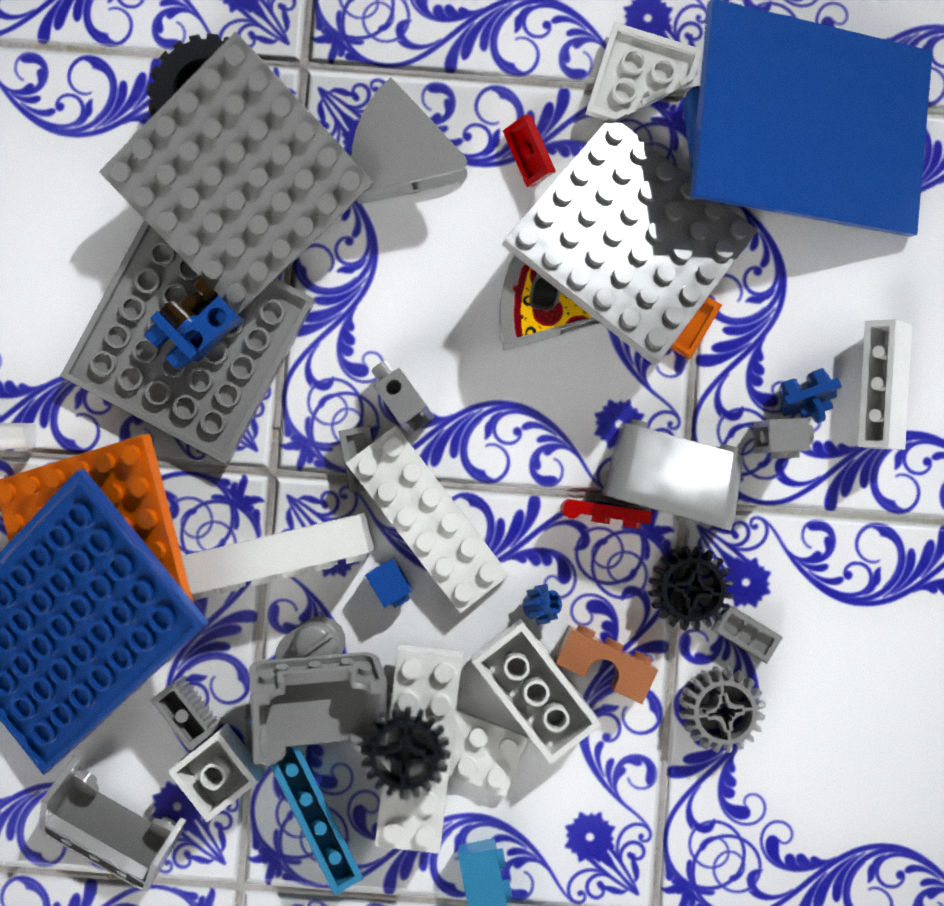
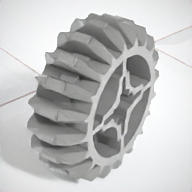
(747, 708)

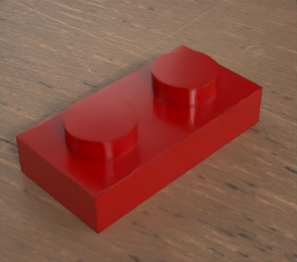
(529, 150)

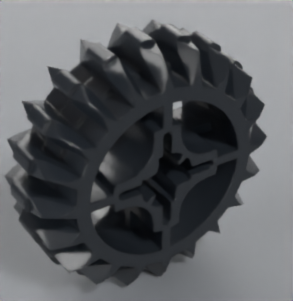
(689, 602)
(390, 752)

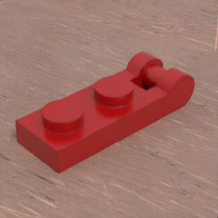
(603, 513)

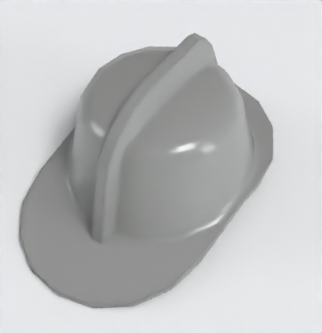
(313, 638)

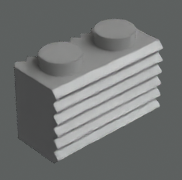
(185, 712)

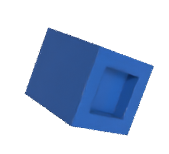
(390, 583)

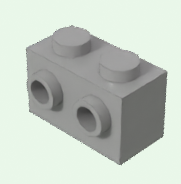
(783, 437)

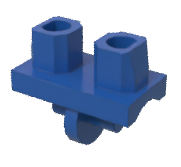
(811, 401)

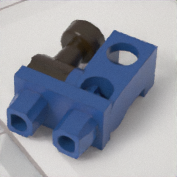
(192, 333)

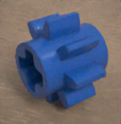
(542, 604)

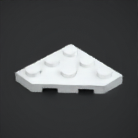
(639, 71)

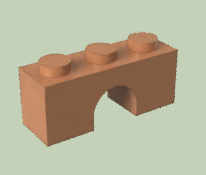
(632, 672)

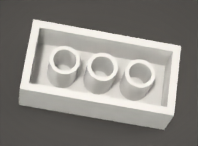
(535, 691)

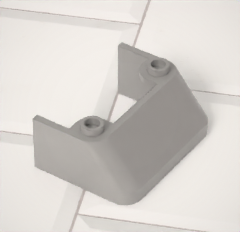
(106, 830)

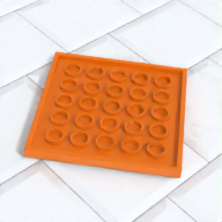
(129, 479)

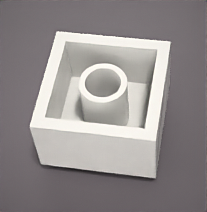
(216, 772)

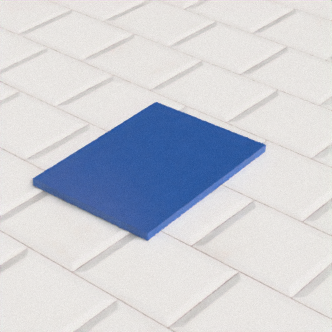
(810, 120)
(81, 620)

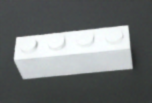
(885, 384)

